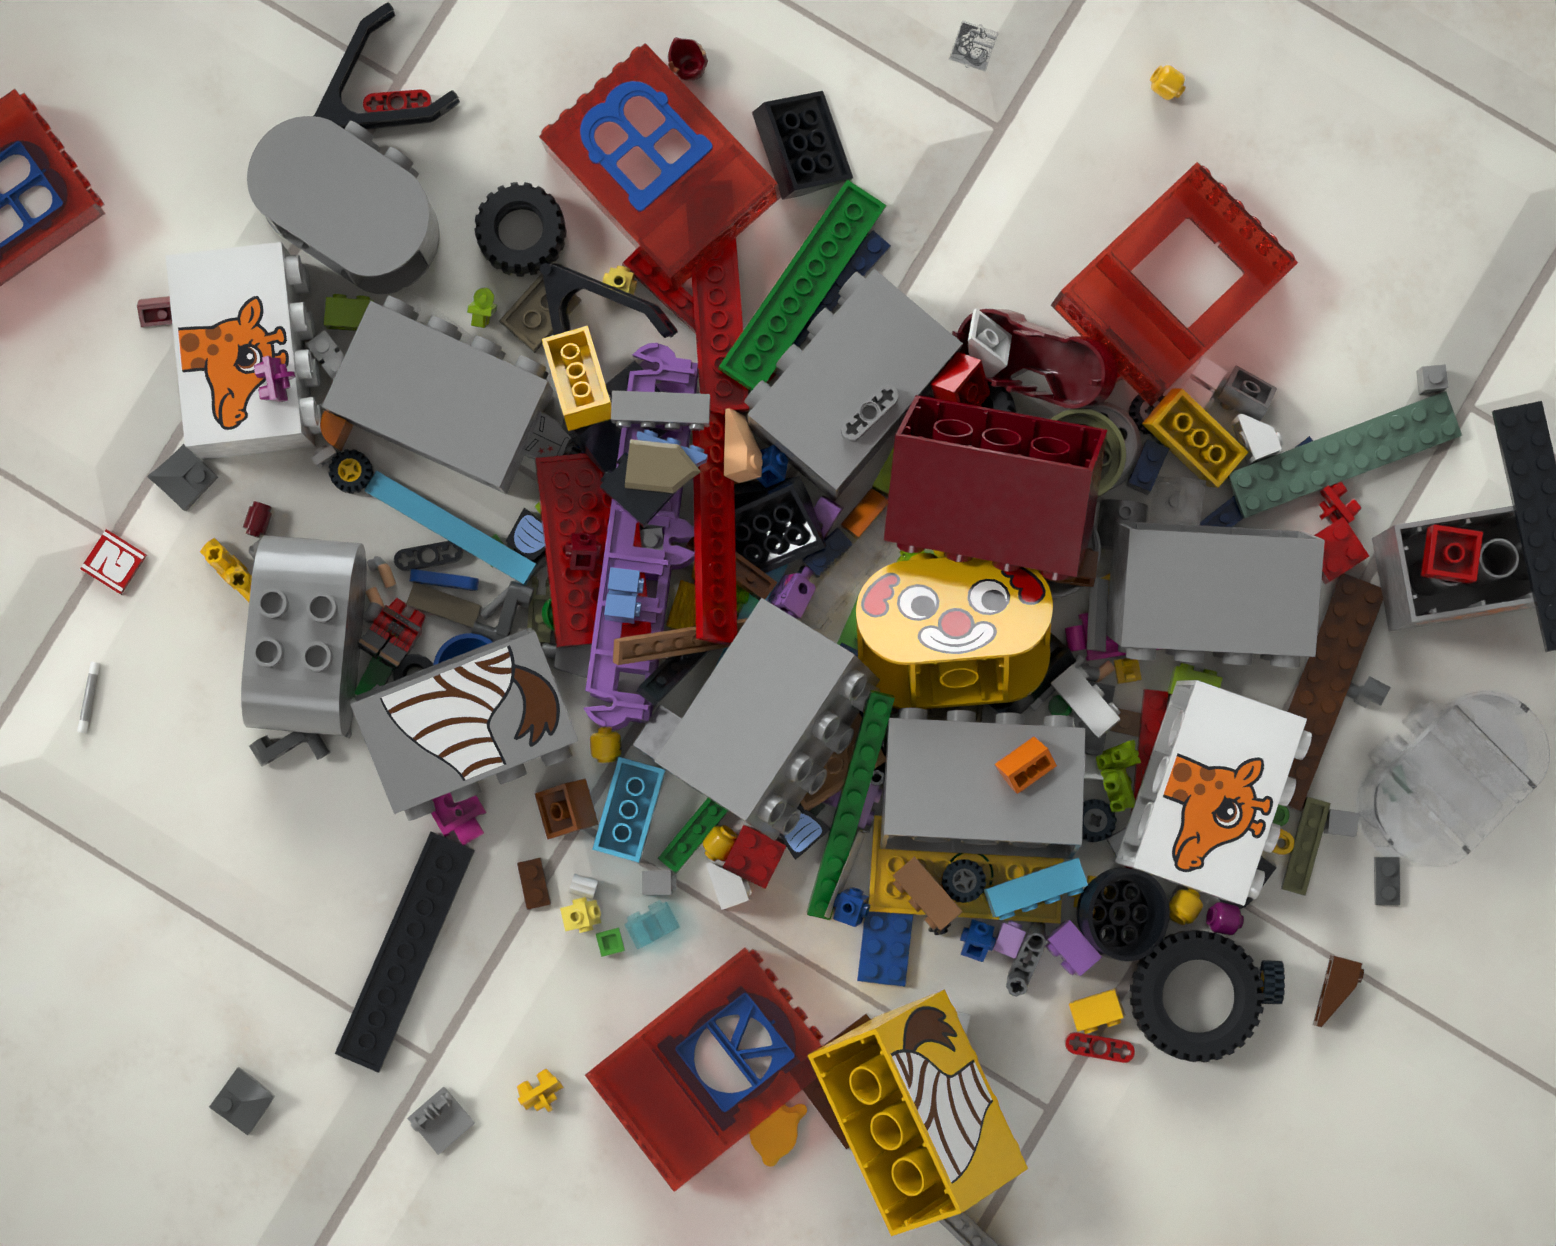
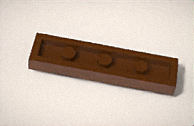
(748, 576)

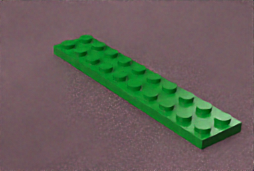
(802, 286)

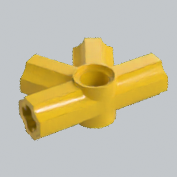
(228, 567)

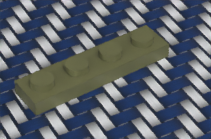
(1305, 846)

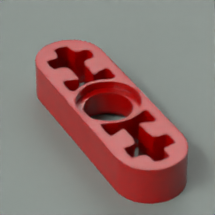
(414, 96)
(1118, 1044)

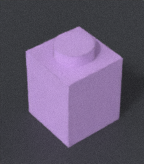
(1009, 939)

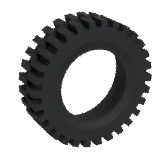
(1148, 996)

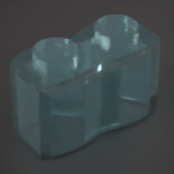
(652, 924)

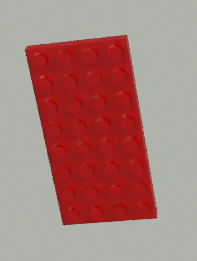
(576, 504)

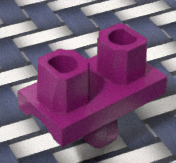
(276, 378)

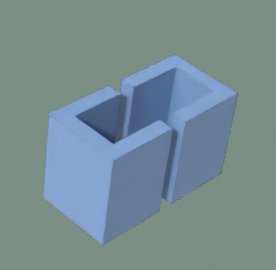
(623, 595)

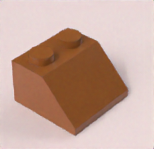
(566, 808)

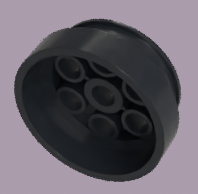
(1143, 931)

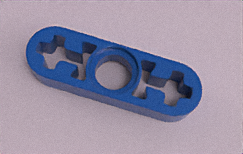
(444, 580)

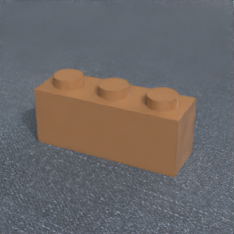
(926, 894)

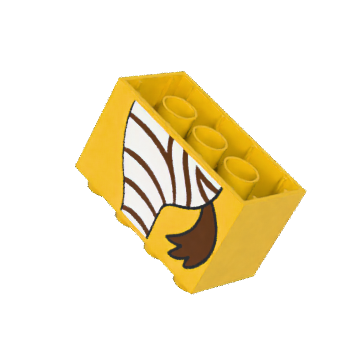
(918, 1113)

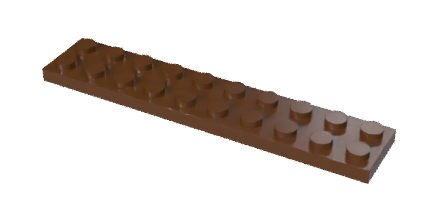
(1331, 672)

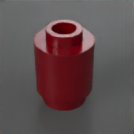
(257, 519)

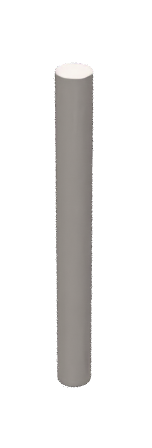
(499, 600)

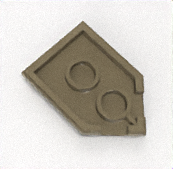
(658, 467)

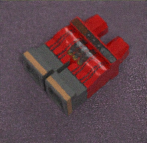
(393, 626)

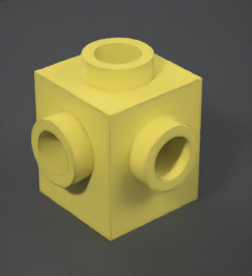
(620, 272)
(581, 915)

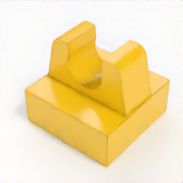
(1127, 670)

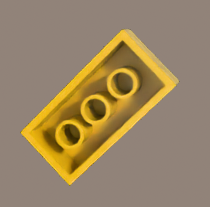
(577, 378)
(1195, 437)

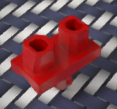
(1331, 495)

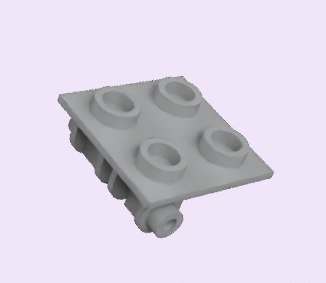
(440, 1120)

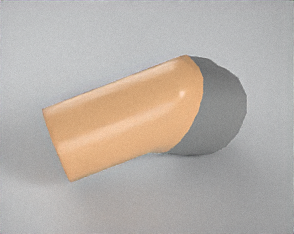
(384, 570)
(375, 606)
(1097, 674)

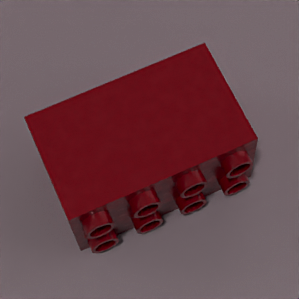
(994, 487)

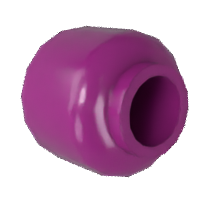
(1224, 918)

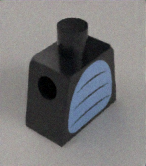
(527, 536)
(805, 834)

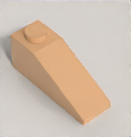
(741, 451)

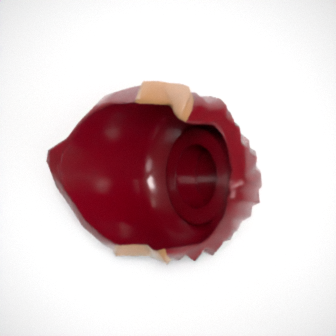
(687, 59)

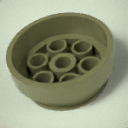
(1114, 446)

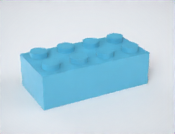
(629, 809)
(1036, 887)

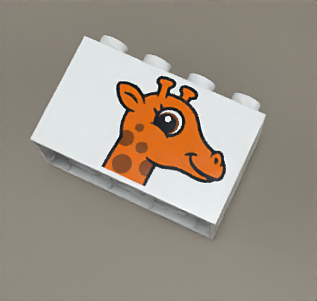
(225, 318)
(1214, 791)

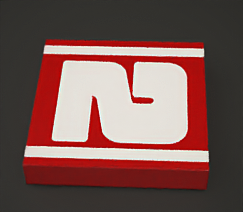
(113, 561)

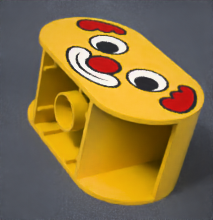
(954, 631)

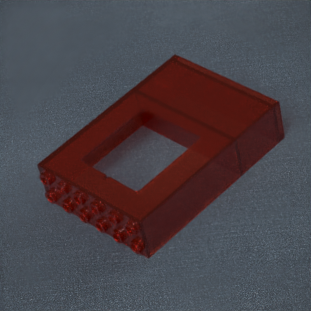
(1139, 330)

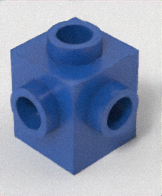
(773, 466)
(851, 906)
(977, 940)

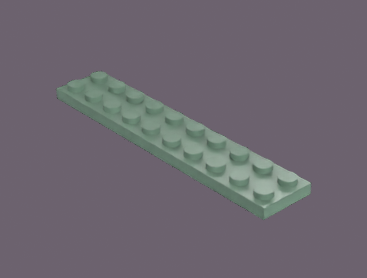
(1344, 454)

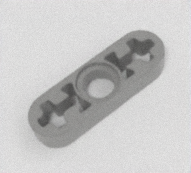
(886, 404)

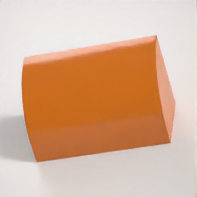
(335, 429)
(864, 513)
(1026, 764)

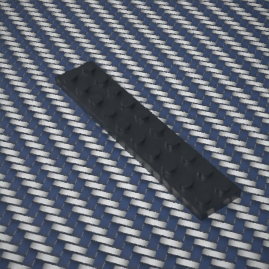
(1532, 487)
(404, 952)

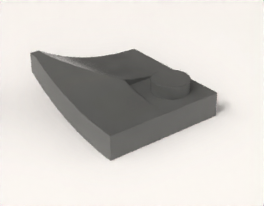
(183, 477)
(242, 1101)

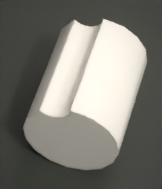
(583, 886)

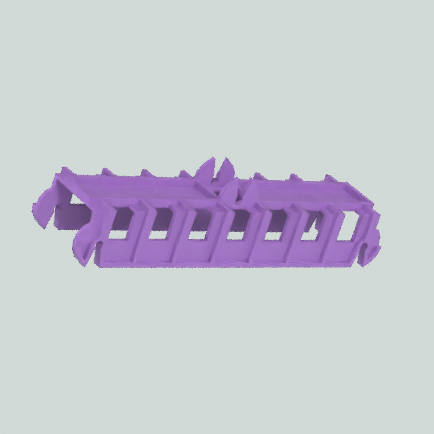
(603, 675)

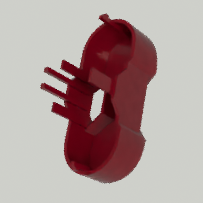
(1076, 367)

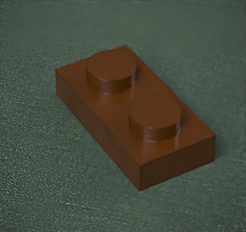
(533, 883)

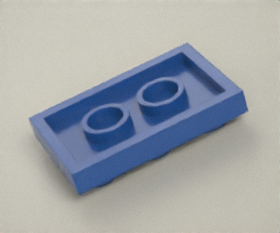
(885, 948)

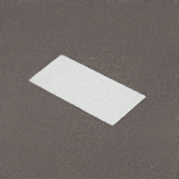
(845, 873)

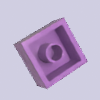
(1073, 948)

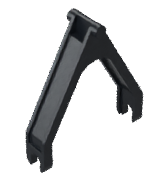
(331, 103)
(563, 283)

